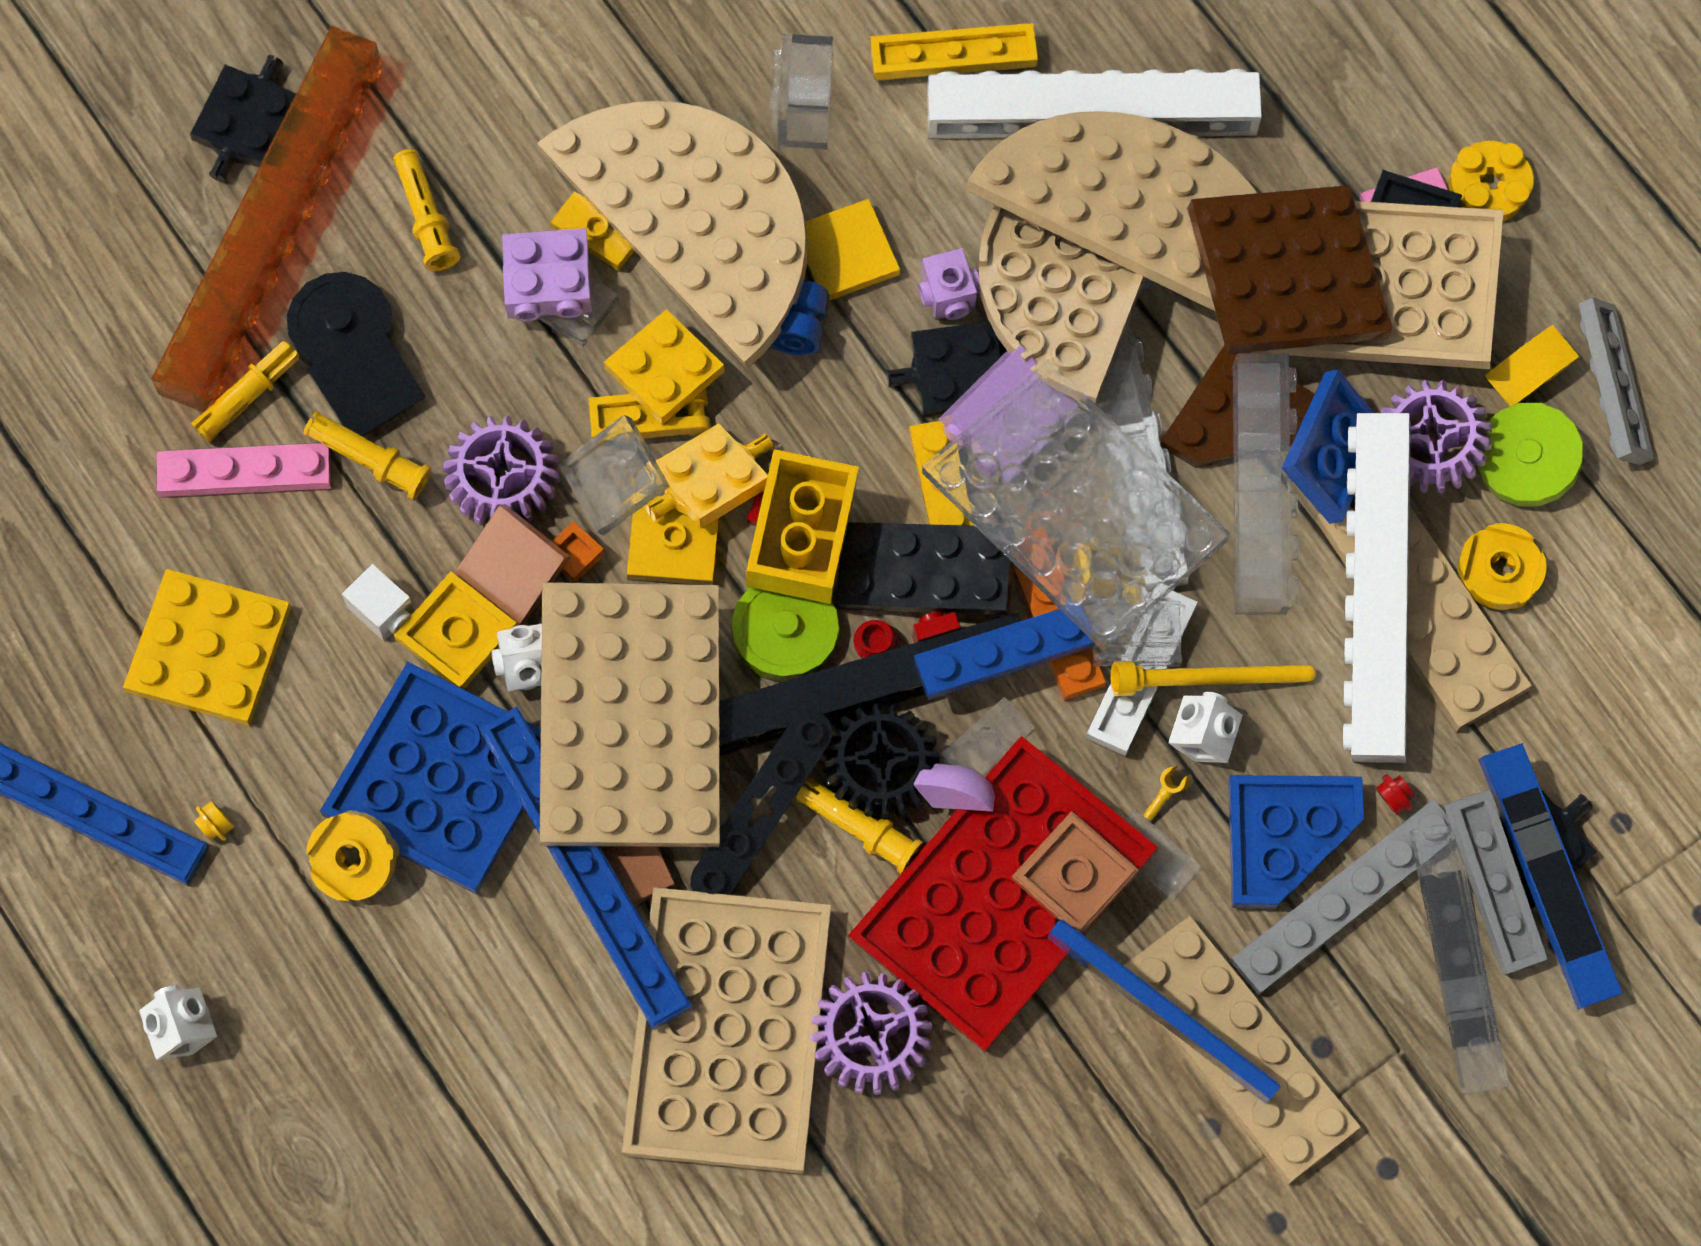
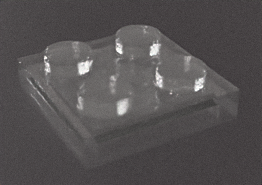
(614, 475)

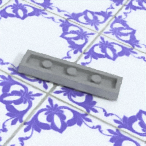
(1616, 381)
(1495, 881)

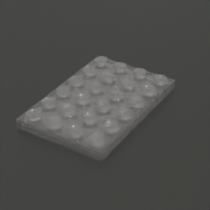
(1075, 504)

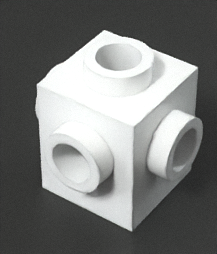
(519, 656)
(1205, 728)
(177, 1022)

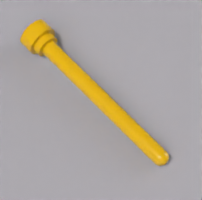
(1128, 678)

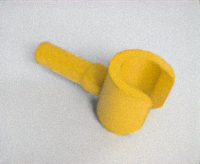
(1166, 791)

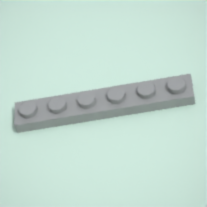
(1334, 905)

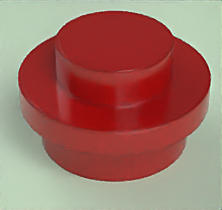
(874, 638)
(1396, 794)

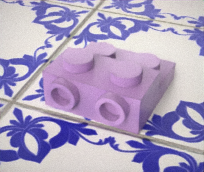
(546, 274)

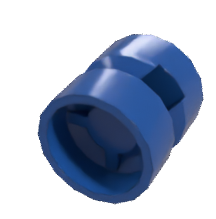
(802, 327)

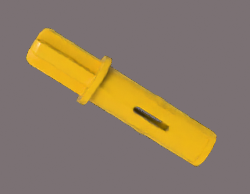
(245, 391)

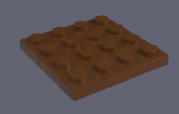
(1289, 269)

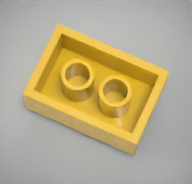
(801, 526)

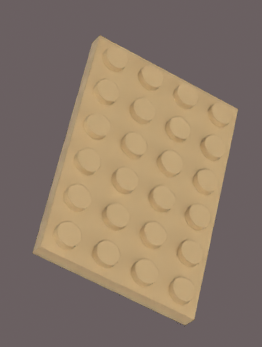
(1436, 283)
(629, 715)
(739, 1066)

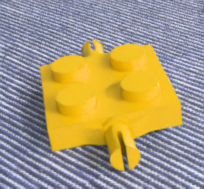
(710, 476)

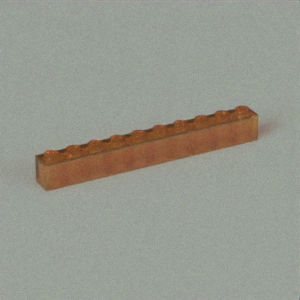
(267, 220)

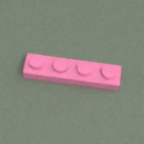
(243, 470)

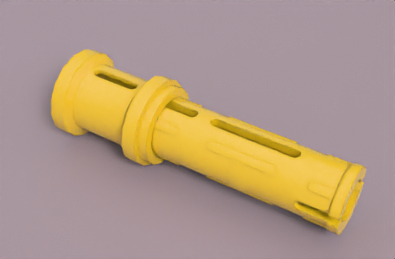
(429, 225)
(384, 463)
(878, 836)

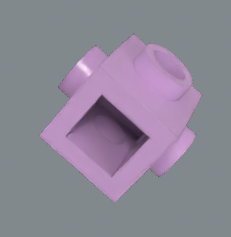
(948, 285)

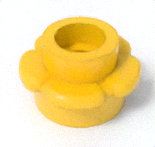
(213, 821)

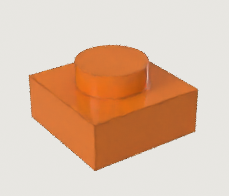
(581, 548)

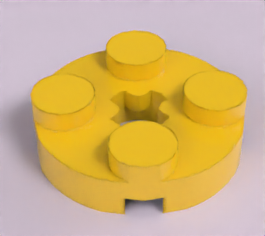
(1503, 162)
(1522, 556)
(327, 859)

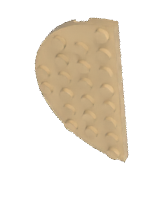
(1113, 189)
(698, 207)
(1054, 299)

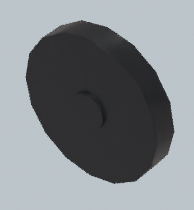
(334, 313)

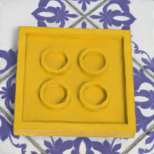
(207, 647)

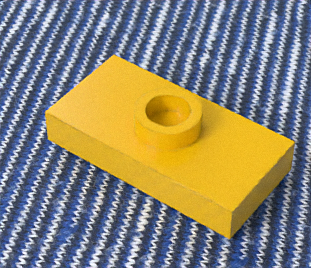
(602, 238)

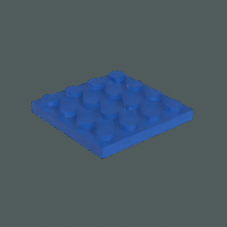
(433, 779)

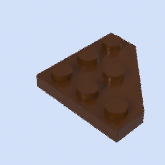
(1205, 423)

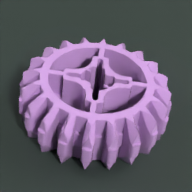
(1449, 432)
(468, 465)
(889, 1023)

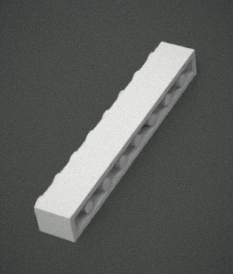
(1004, 103)
(1380, 588)

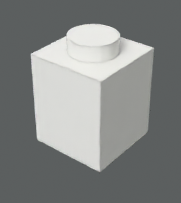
(378, 602)

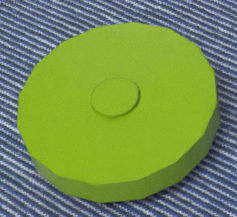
(1531, 455)
(783, 634)

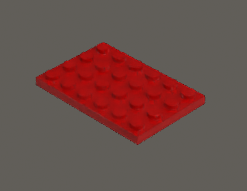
(959, 920)

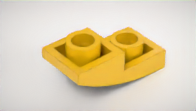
(1532, 366)

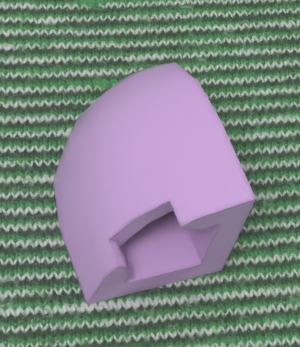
(955, 788)

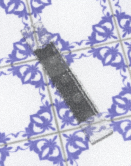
(1459, 960)

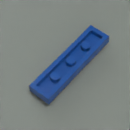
(999, 653)

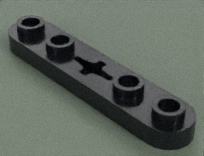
(786, 770)

